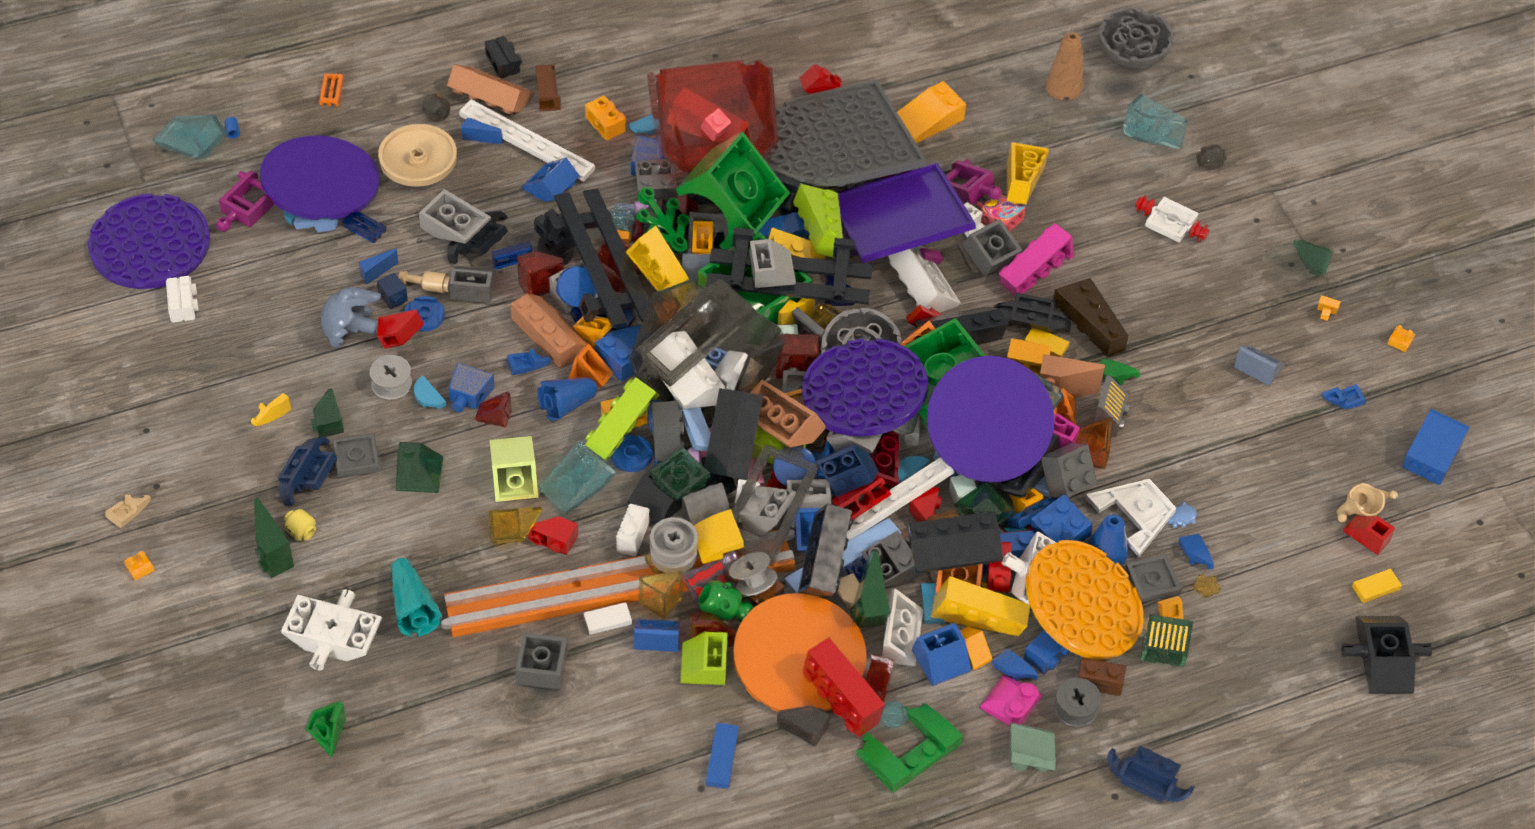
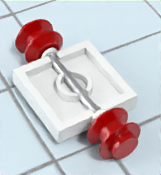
(1171, 219)

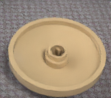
(417, 155)

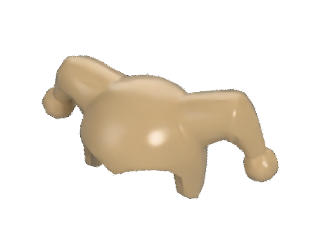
(1364, 501)

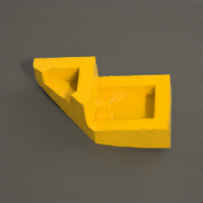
(272, 411)

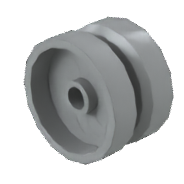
(673, 545)

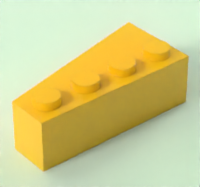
(1024, 169)
(656, 260)
(979, 608)

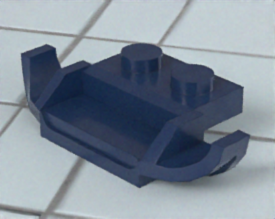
(305, 469)
(1149, 775)

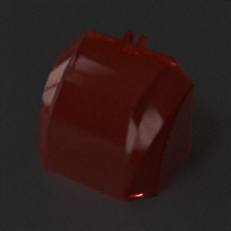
(689, 94)

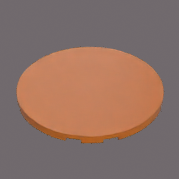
(775, 643)

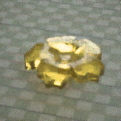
(1207, 585)

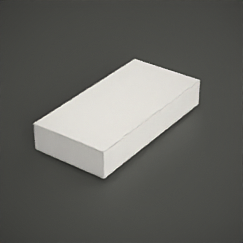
(607, 618)

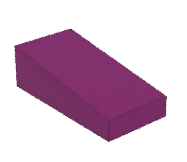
(931, 255)

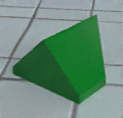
(326, 725)

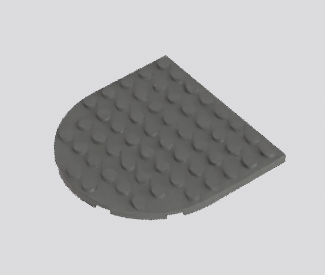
(842, 137)

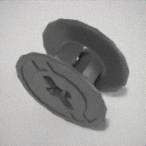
(1070, 711)

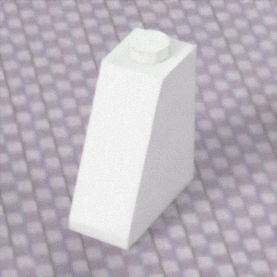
(730, 368)

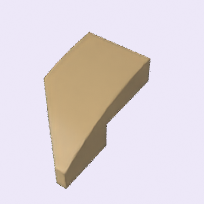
(126, 510)
(848, 590)

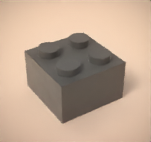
(992, 247)
(667, 428)
(1069, 470)
(541, 661)

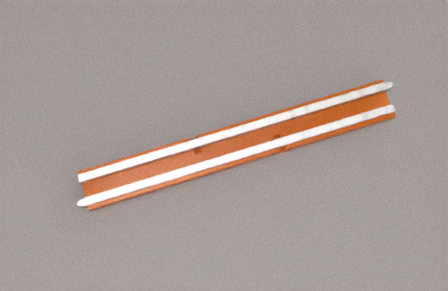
(564, 592)

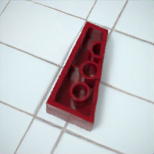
(886, 459)

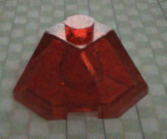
(703, 622)

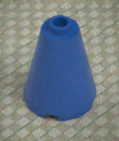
(564, 395)
(1111, 539)

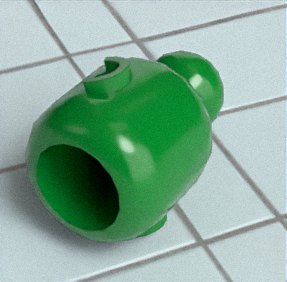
(723, 601)

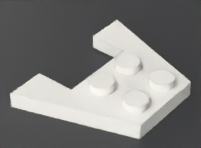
(1142, 505)

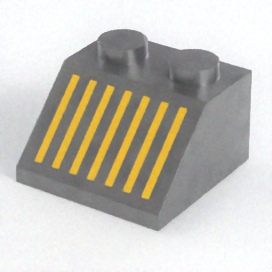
(1112, 404)

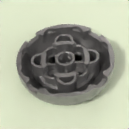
(1146, 37)
(862, 321)

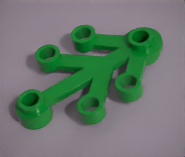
(674, 239)

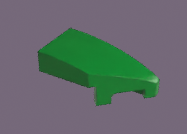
(1118, 371)

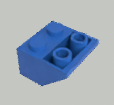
(942, 654)

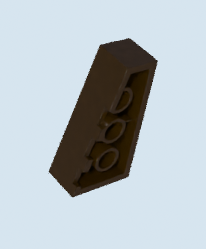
(1092, 315)

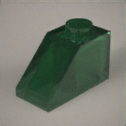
(327, 416)

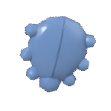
(1184, 515)

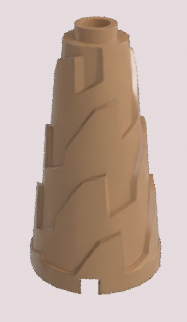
(1067, 70)

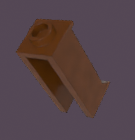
(547, 88)

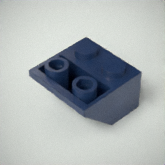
(848, 469)

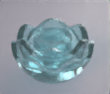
(898, 710)

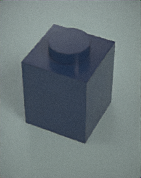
(392, 290)

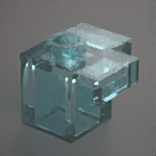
(623, 216)

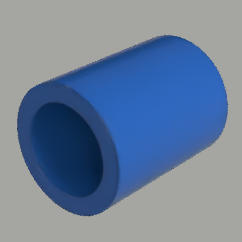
(232, 127)

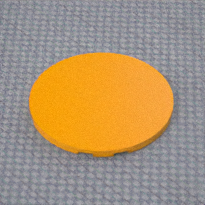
(1084, 600)

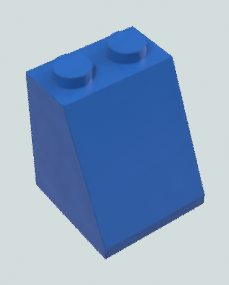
(1435, 447)

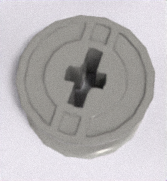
(391, 377)
(753, 573)

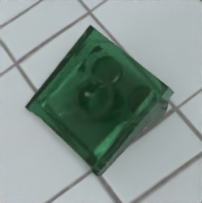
(680, 474)

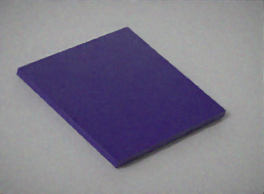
(902, 212)

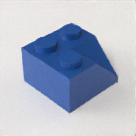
(1062, 521)

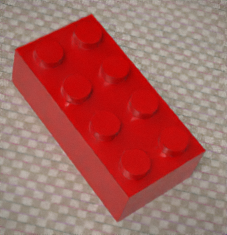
(843, 687)

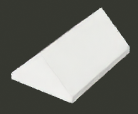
(902, 629)

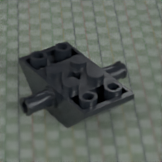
(1387, 653)

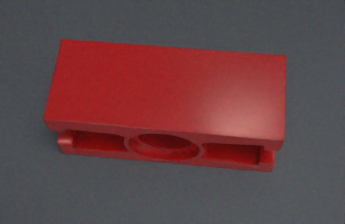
(868, 501)

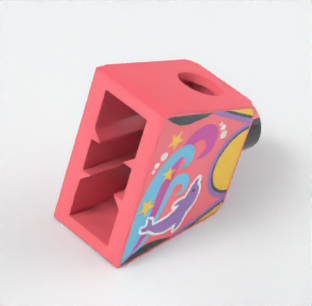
(1008, 212)

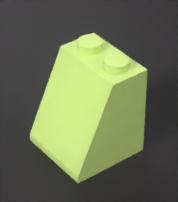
(513, 468)

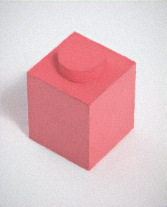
(715, 124)

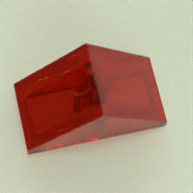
(495, 410)
(880, 674)

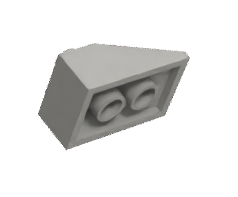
(452, 218)

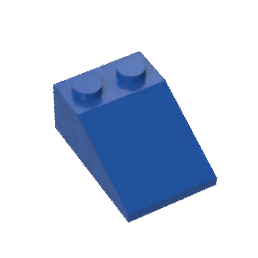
(616, 350)

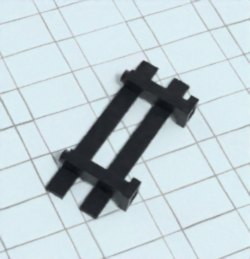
(599, 218)
(839, 269)

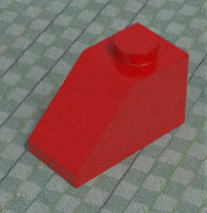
(999, 575)

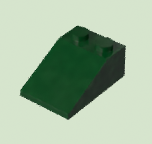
(272, 545)
(871, 599)

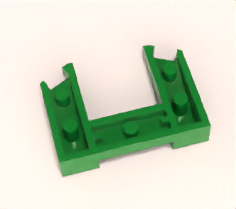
(895, 772)

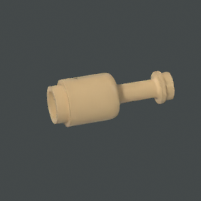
(430, 281)

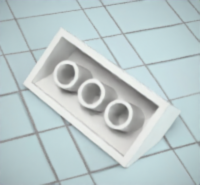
(924, 280)
(696, 387)

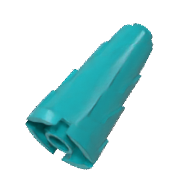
(413, 602)

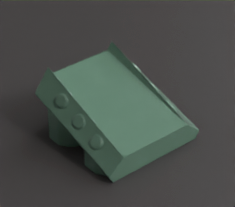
(1031, 748)

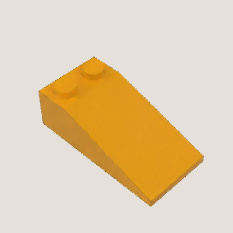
(932, 112)

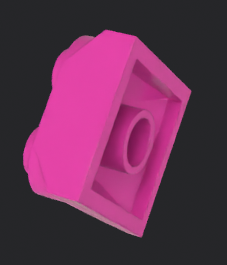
(1011, 700)

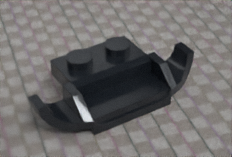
(482, 240)
(1034, 313)

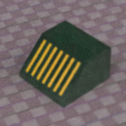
(1166, 640)

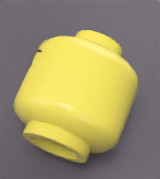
(299, 524)

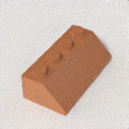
(489, 88)
(547, 329)
(786, 417)

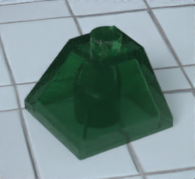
(1313, 256)
(418, 468)
(982, 500)

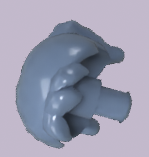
(346, 311)

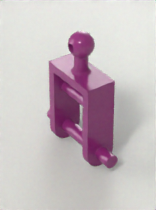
(979, 182)
(234, 195)

